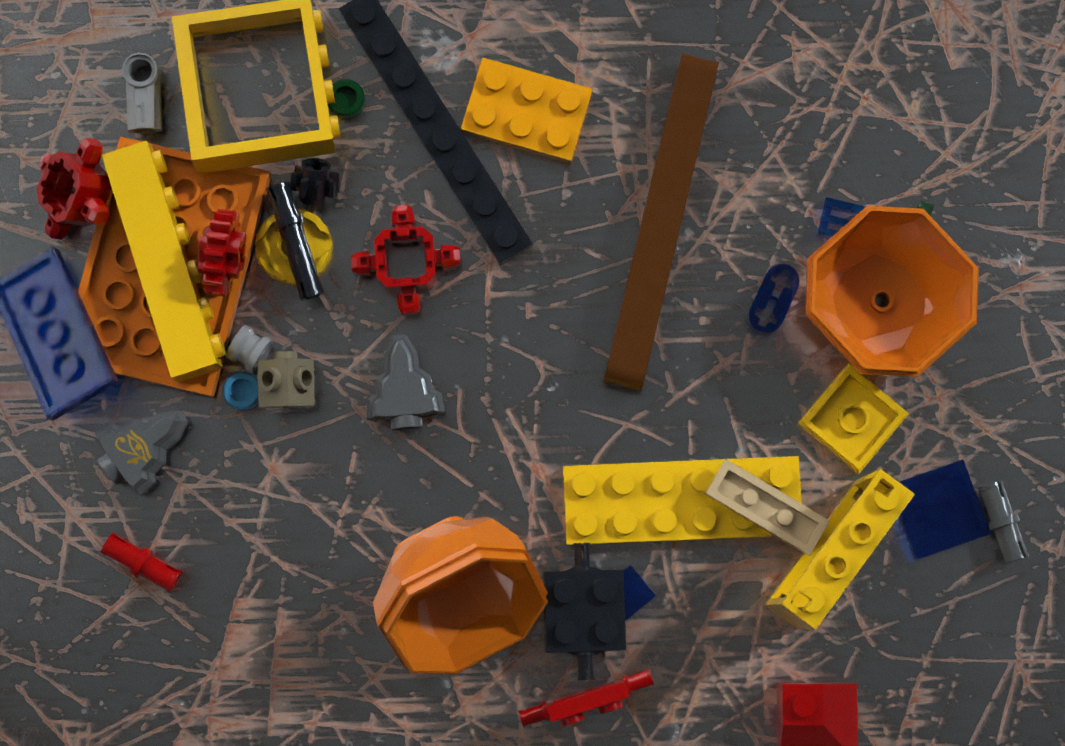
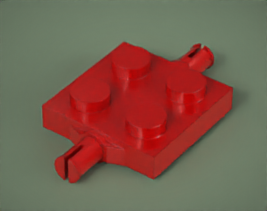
(604, 697)

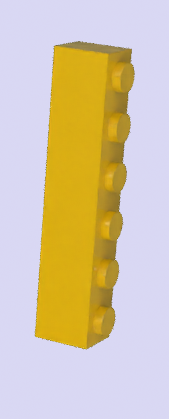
(163, 261)

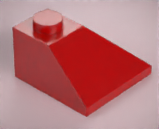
(817, 714)

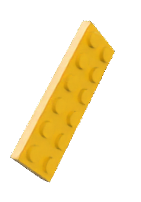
(663, 500)

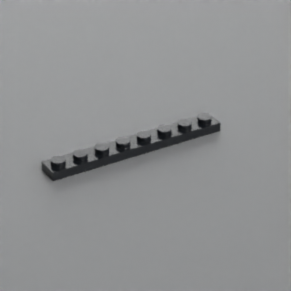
(436, 129)

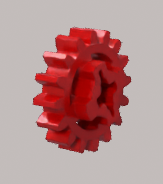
(221, 252)

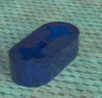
(781, 304)

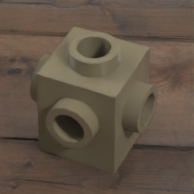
(286, 381)

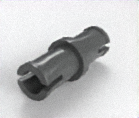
(1003, 522)

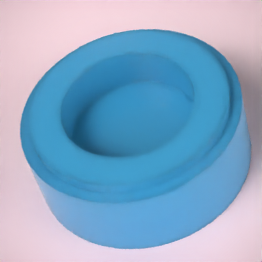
(241, 391)

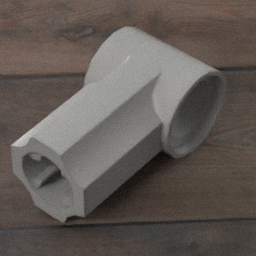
(144, 97)

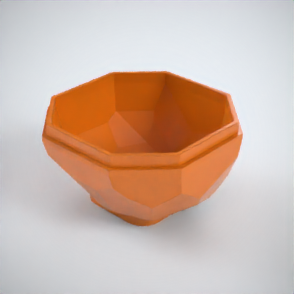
(917, 269)
(457, 595)

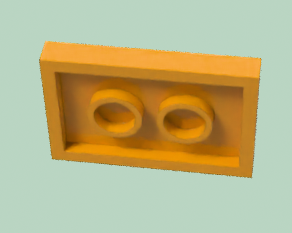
(526, 110)

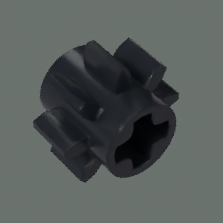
(314, 181)

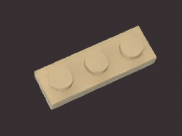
(767, 507)

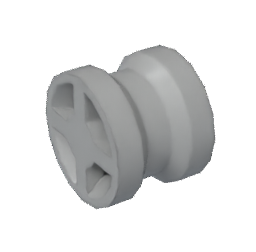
(249, 348)

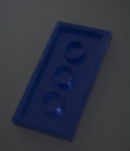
(54, 334)

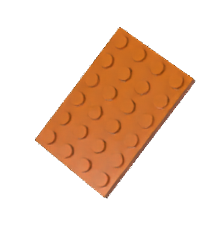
(113, 286)

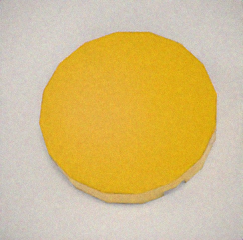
(272, 253)

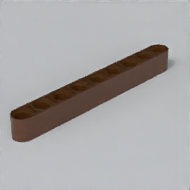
(661, 223)

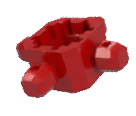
(61, 202)
(403, 219)

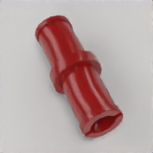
(141, 562)

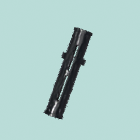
(292, 233)

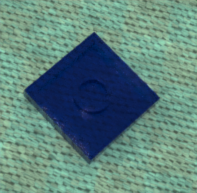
(942, 511)

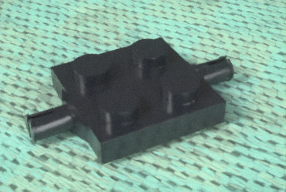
(584, 611)

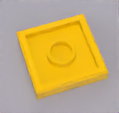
(853, 418)

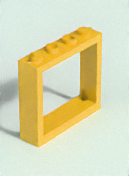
(264, 150)
(842, 550)

